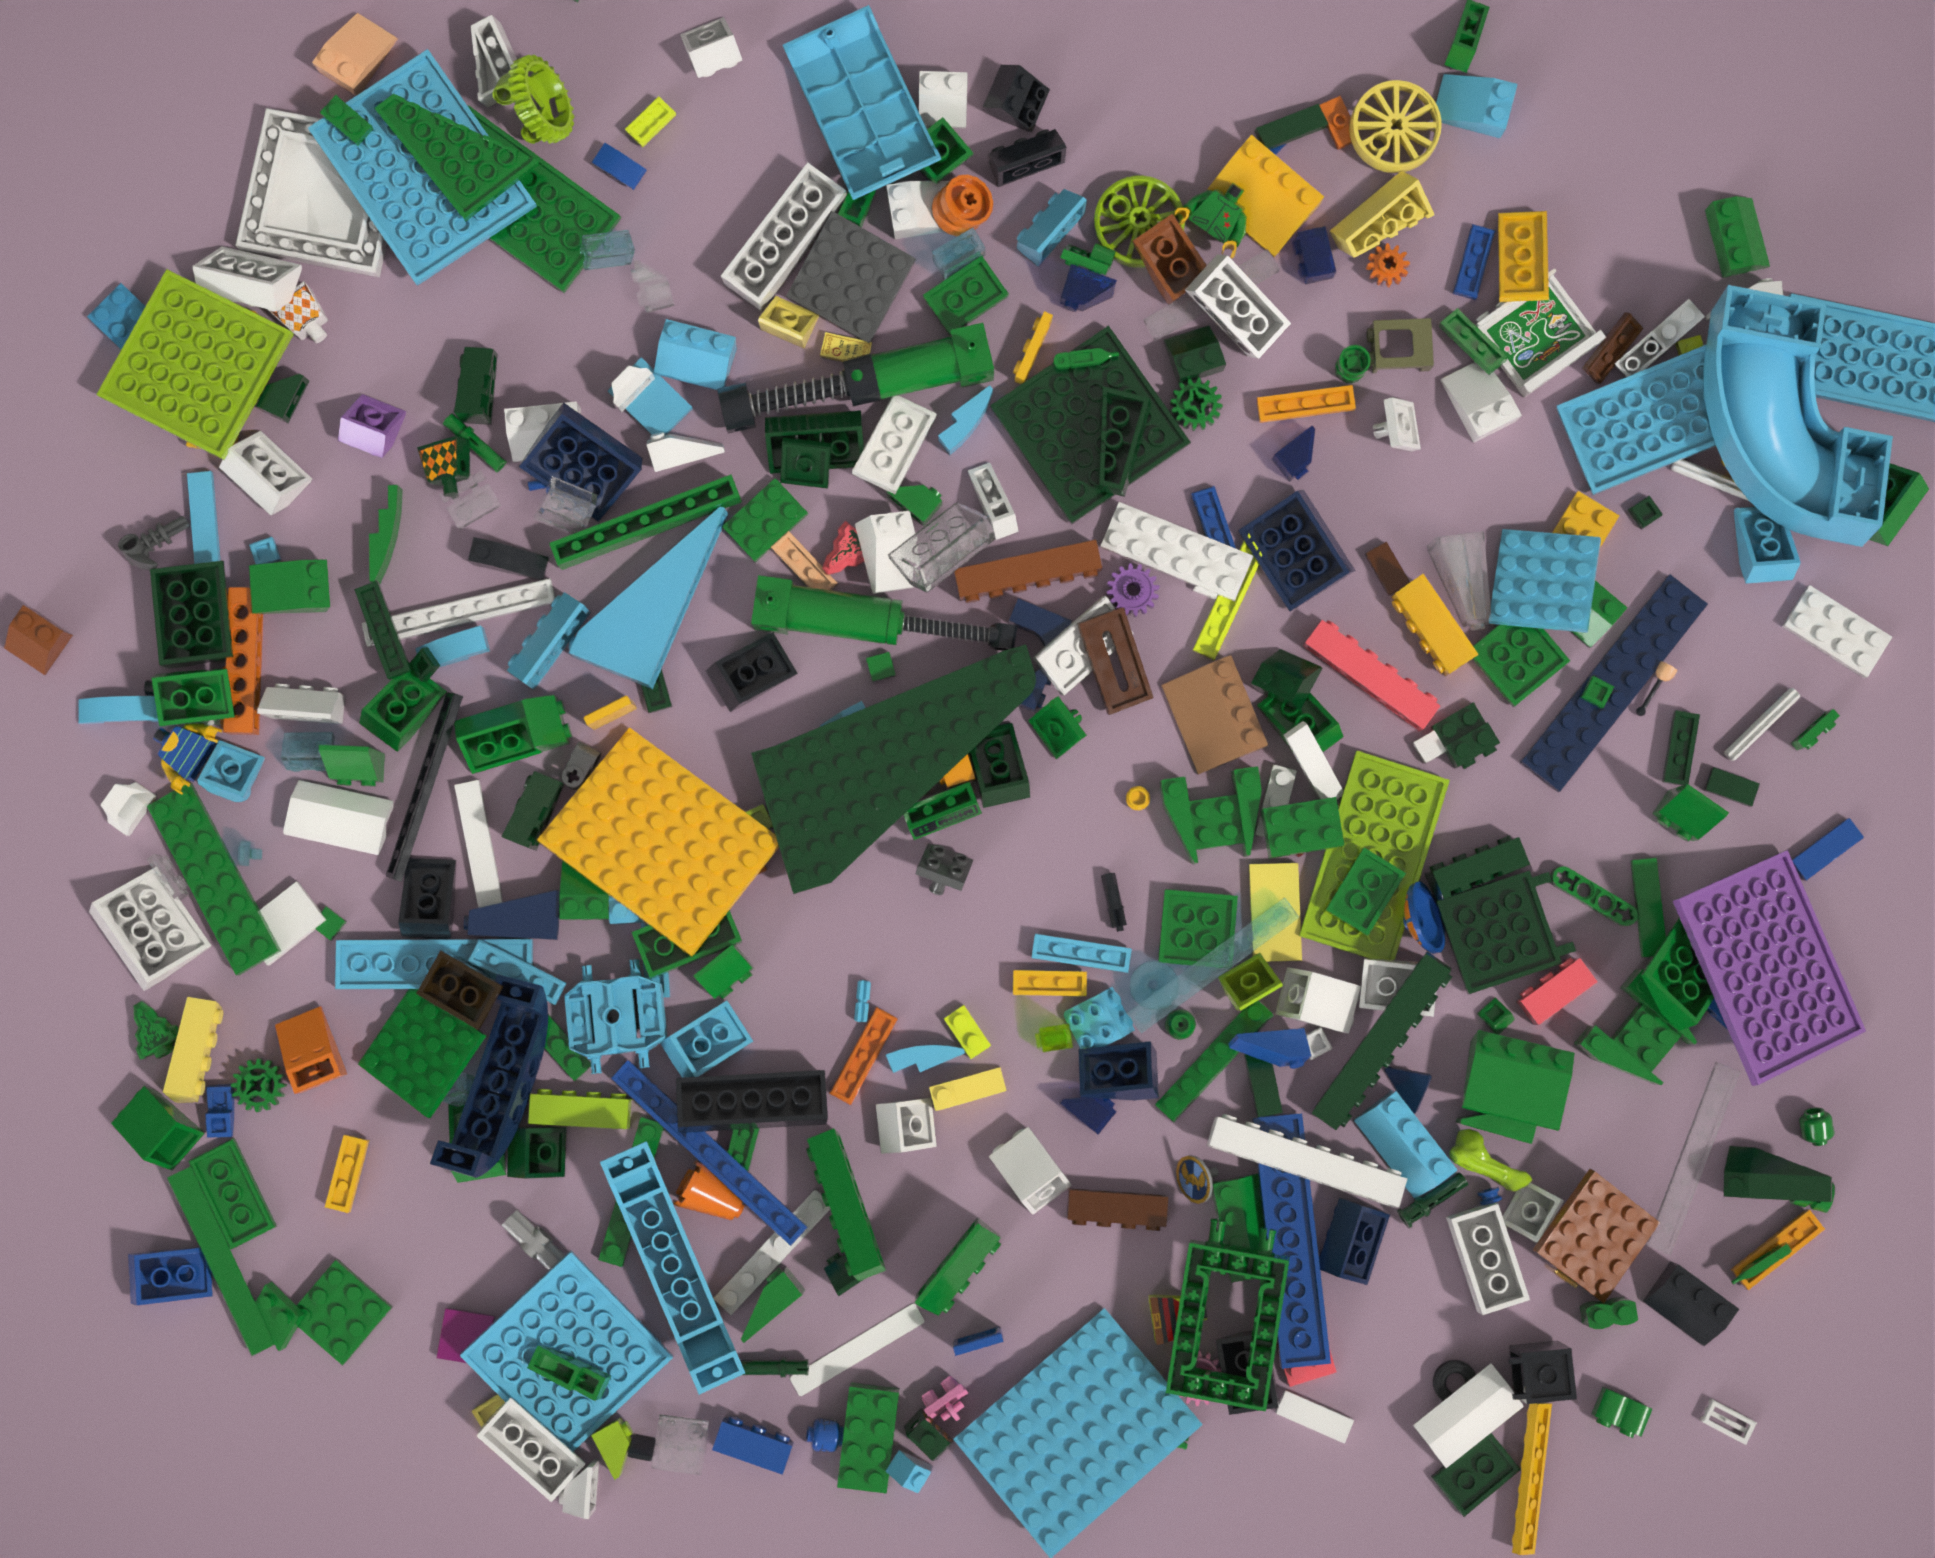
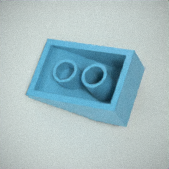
(1476, 103)
(1764, 547)
(706, 1041)

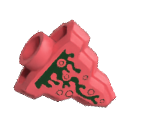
(845, 551)

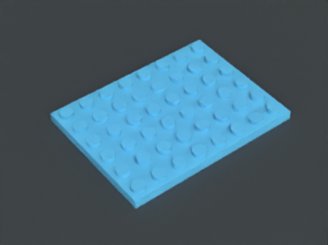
(397, 191)
(1077, 1433)

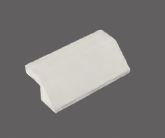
(338, 817)
(1468, 1415)

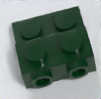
(1466, 736)

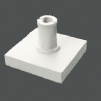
(1400, 425)

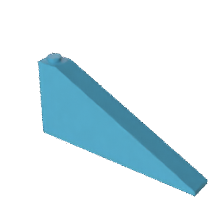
(642, 622)

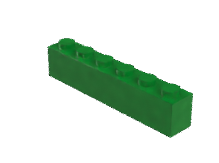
(845, 1204)

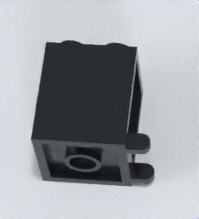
(1542, 1372)

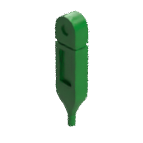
(1082, 358)
(1763, 1262)

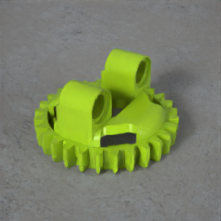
(543, 86)

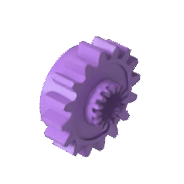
(1134, 577)

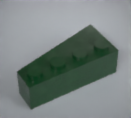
(1477, 868)

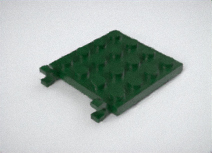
(1500, 932)

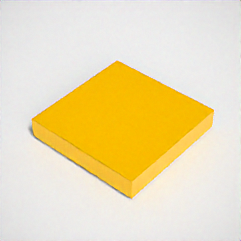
(610, 712)

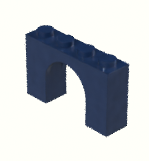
(1046, 627)

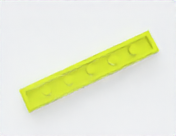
(1223, 614)

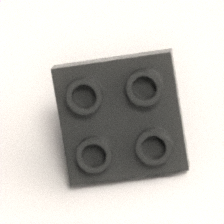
(944, 868)

